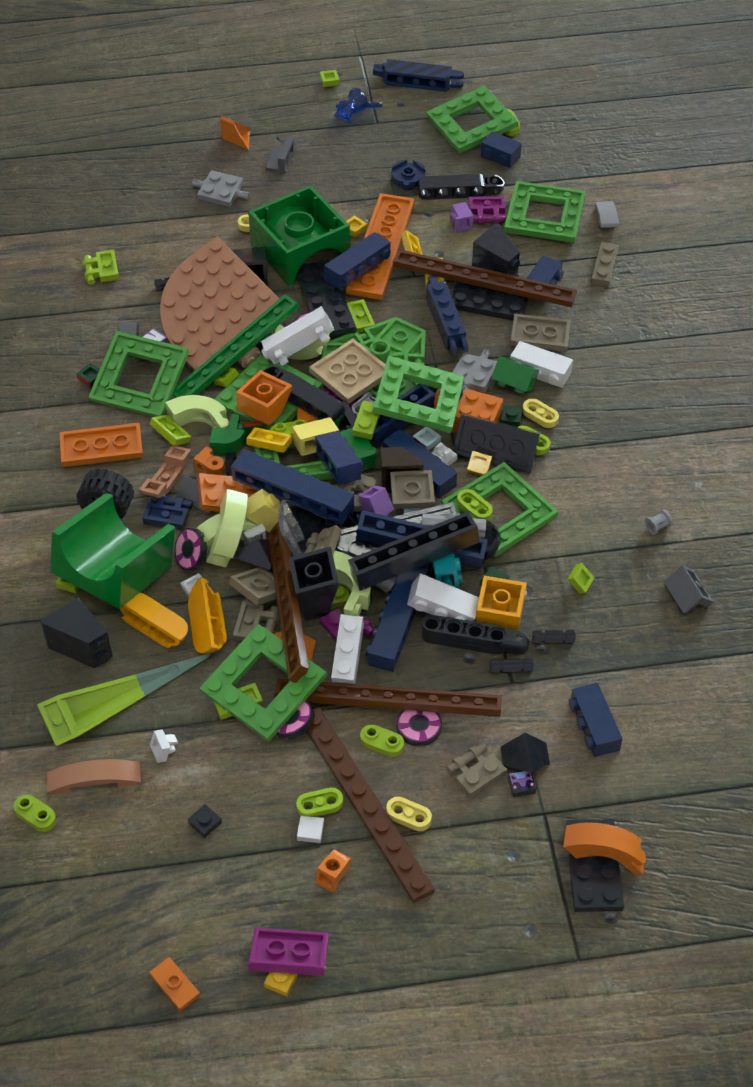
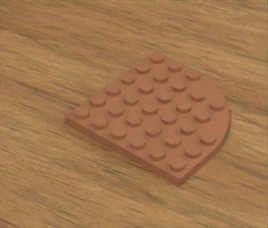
(211, 301)

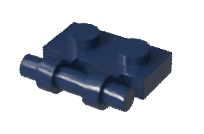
(162, 514)

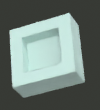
(427, 437)

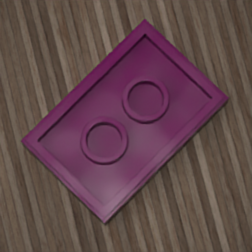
(288, 951)

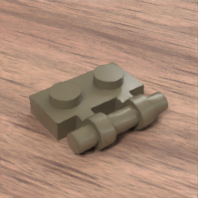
(326, 538)
(252, 615)
(481, 774)

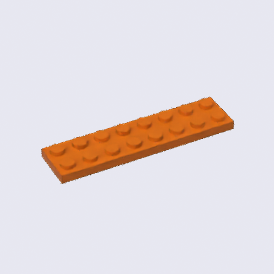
(389, 221)

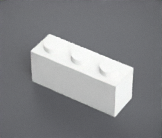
(552, 367)
(442, 599)
(347, 649)

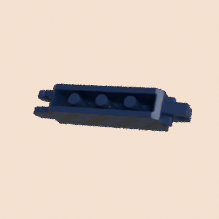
(419, 75)
(445, 315)

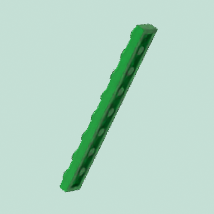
(237, 347)

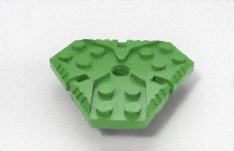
(386, 339)

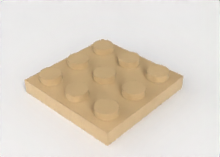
(349, 371)

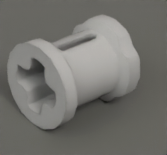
(658, 522)

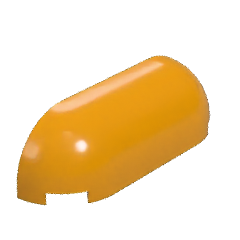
(206, 618)
(155, 620)

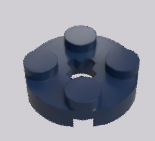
(413, 173)

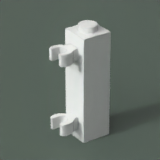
(297, 336)

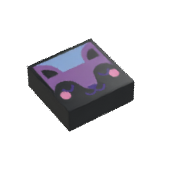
(521, 783)

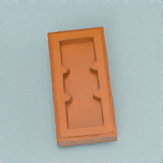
(174, 984)

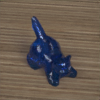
(356, 103)

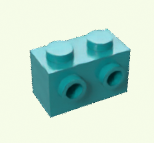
(448, 570)

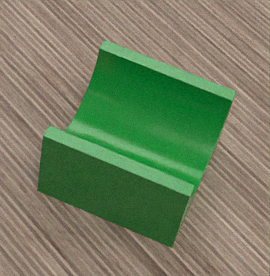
(295, 229)
(106, 557)

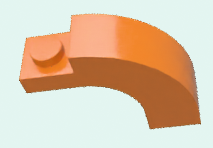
(606, 841)

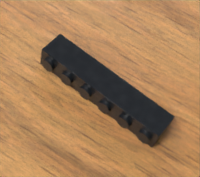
(414, 551)

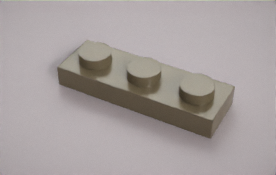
(605, 264)

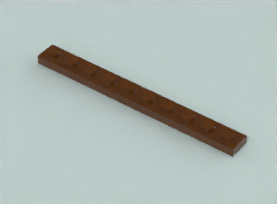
(485, 278)
(288, 607)
(403, 698)
(369, 809)

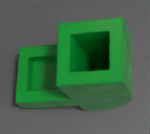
(228, 440)

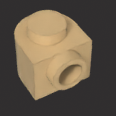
(249, 357)

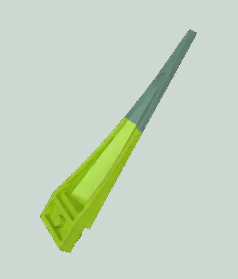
(81, 710)

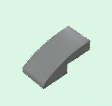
(607, 214)

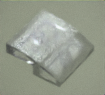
(290, 528)

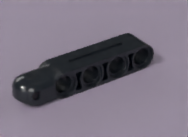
(458, 186)
(308, 396)
(489, 638)

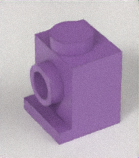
(461, 217)

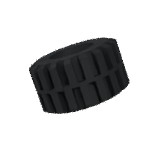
(103, 481)

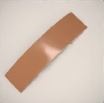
(168, 474)
(93, 773)

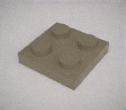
(412, 489)
(255, 585)

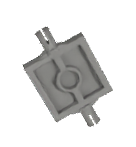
(220, 188)
(476, 371)

